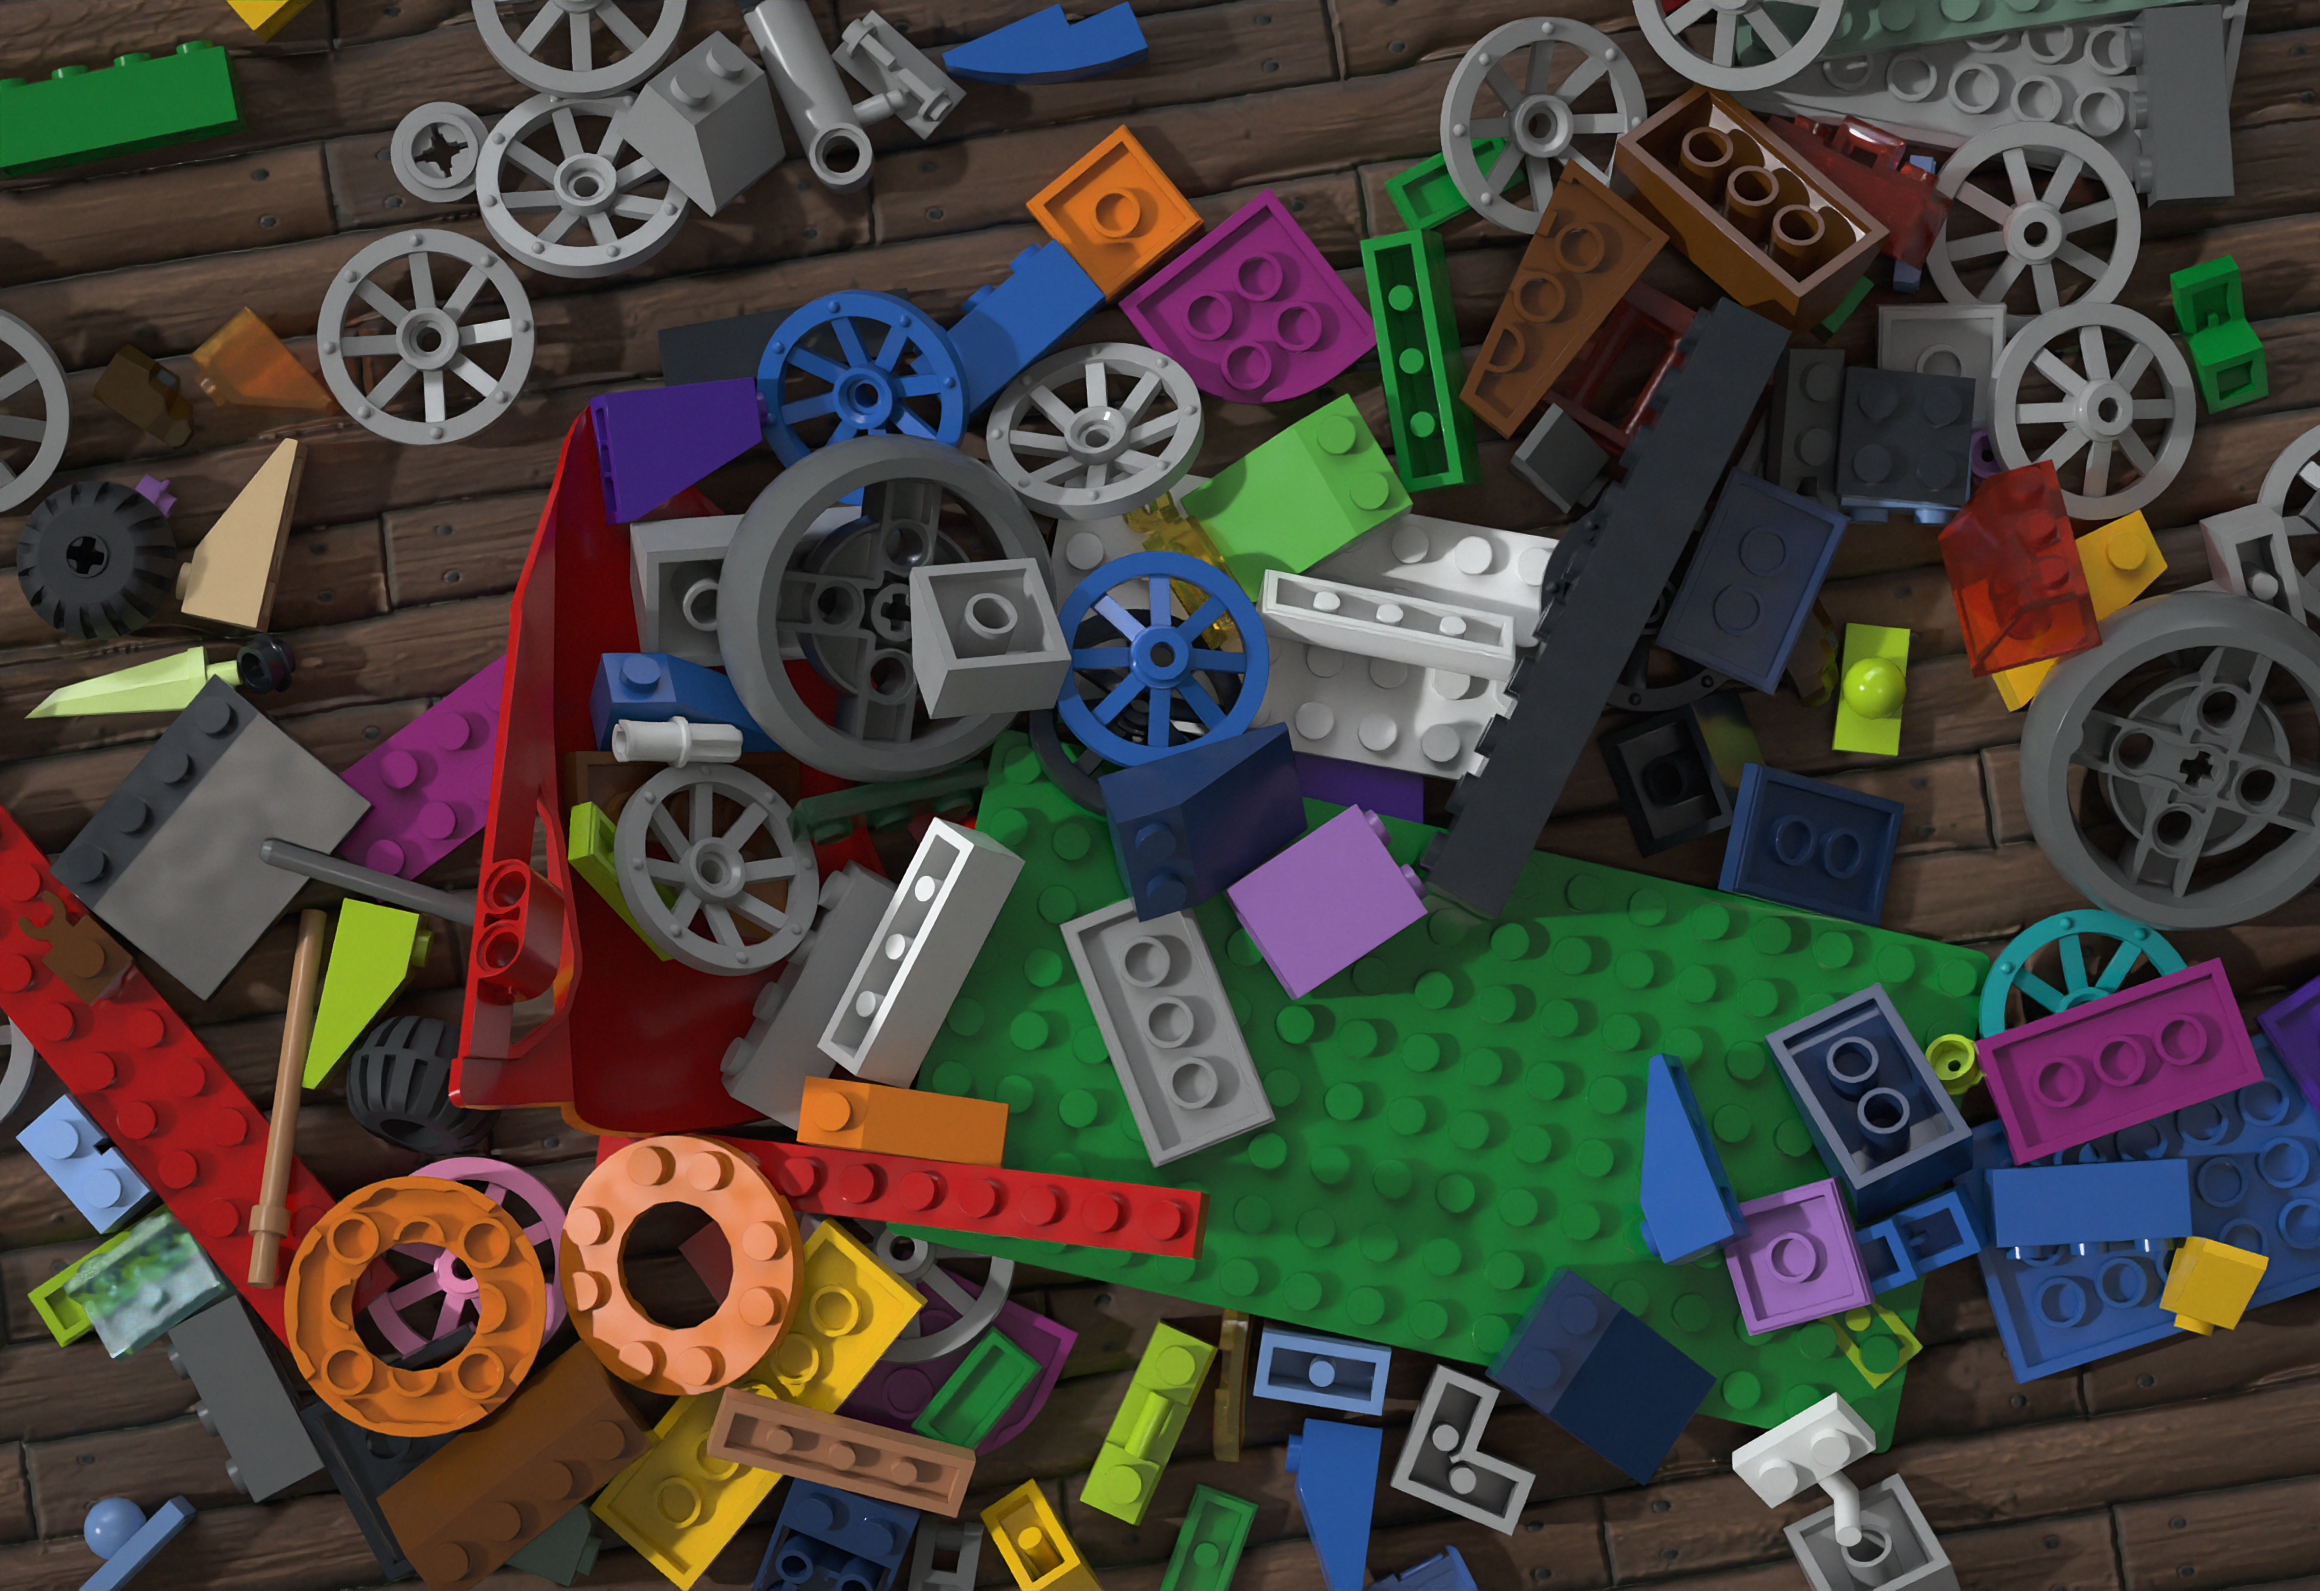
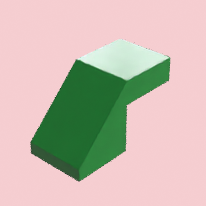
(2216, 336)

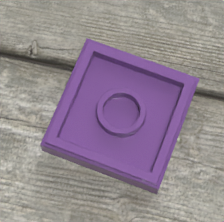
(1799, 1258)

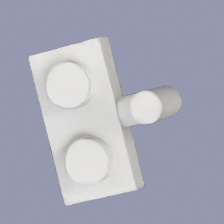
(1808, 1452)

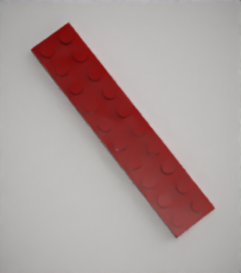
(156, 1090)

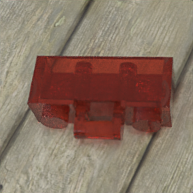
(1899, 200)

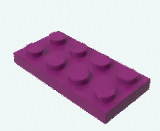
(429, 782)
(2117, 1061)

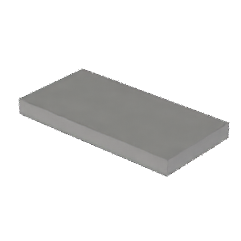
(1167, 1028)

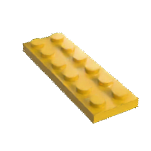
(688, 1505)

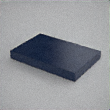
(1752, 580)
(1811, 845)

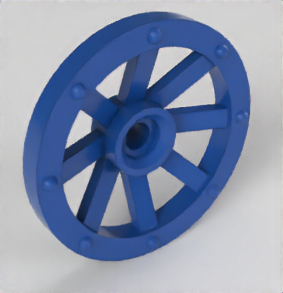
(849, 392)
(1142, 671)

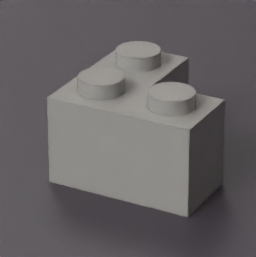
(2248, 559)
(1443, 1456)

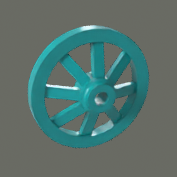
(2065, 929)

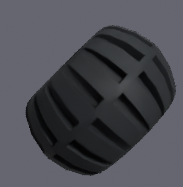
(114, 595)
(401, 1088)

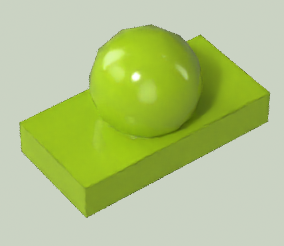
(1871, 689)

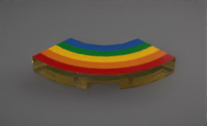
(1232, 1397)

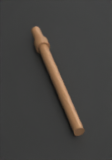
(270, 1218)

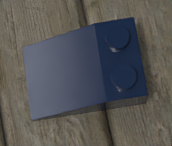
(1202, 818)
(1871, 1102)
(1601, 1375)

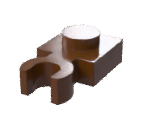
(82, 954)

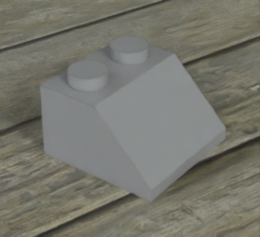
(708, 124)
(985, 638)
(1894, 1549)

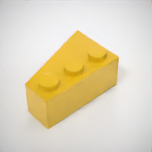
(2118, 567)

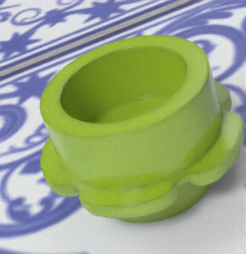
(1950, 1051)

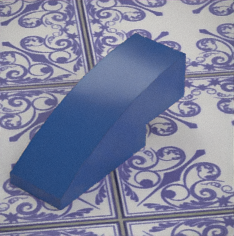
(1051, 51)
(1920, 1238)

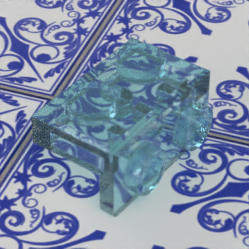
(145, 1285)

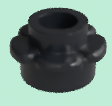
(266, 664)

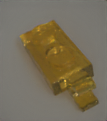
(1184, 536)

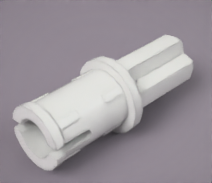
(676, 742)

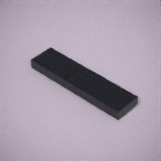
(736, 344)

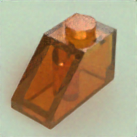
(258, 371)

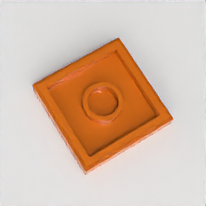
(1115, 213)

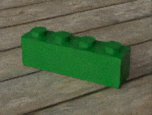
(119, 109)
(1421, 361)

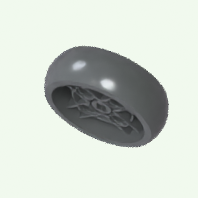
(761, 595)
(2154, 870)

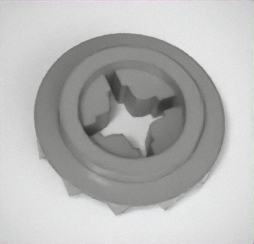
(415, 140)

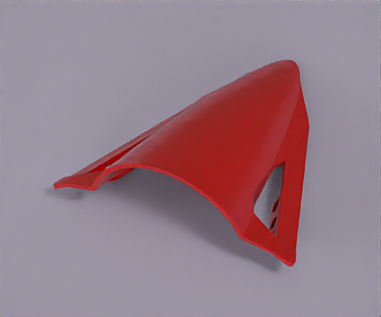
(630, 1034)

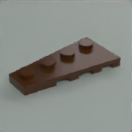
(1566, 286)

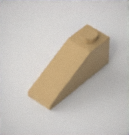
(243, 554)

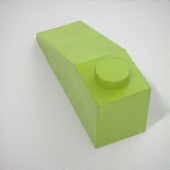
(367, 972)

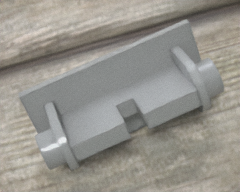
(887, 61)

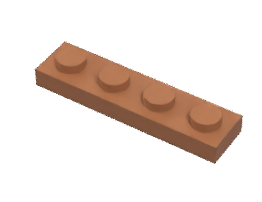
(841, 1452)

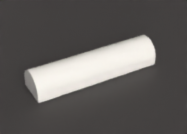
(1387, 625)

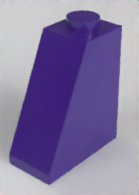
(670, 438)

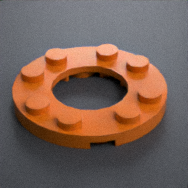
(763, 1250)
(324, 1285)

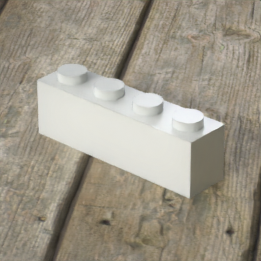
(920, 954)

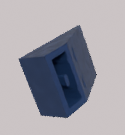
(835, 1541)

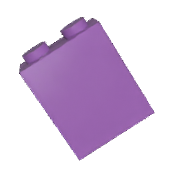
(1327, 900)

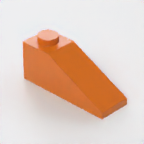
(902, 1122)

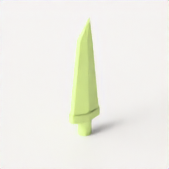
(148, 687)

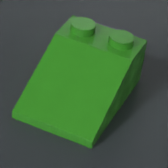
(1300, 497)

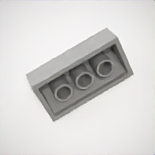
(678, 577)

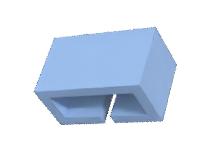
(99, 1184)

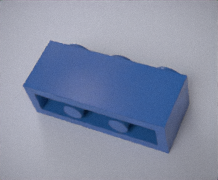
(1018, 321)
(2087, 1206)

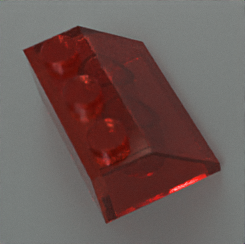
(2018, 573)

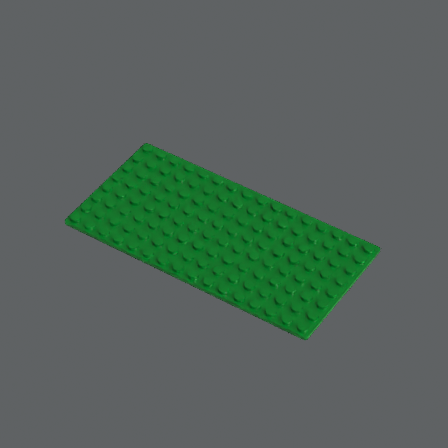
(1448, 1099)

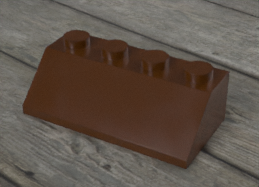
(1746, 208)
(516, 1472)

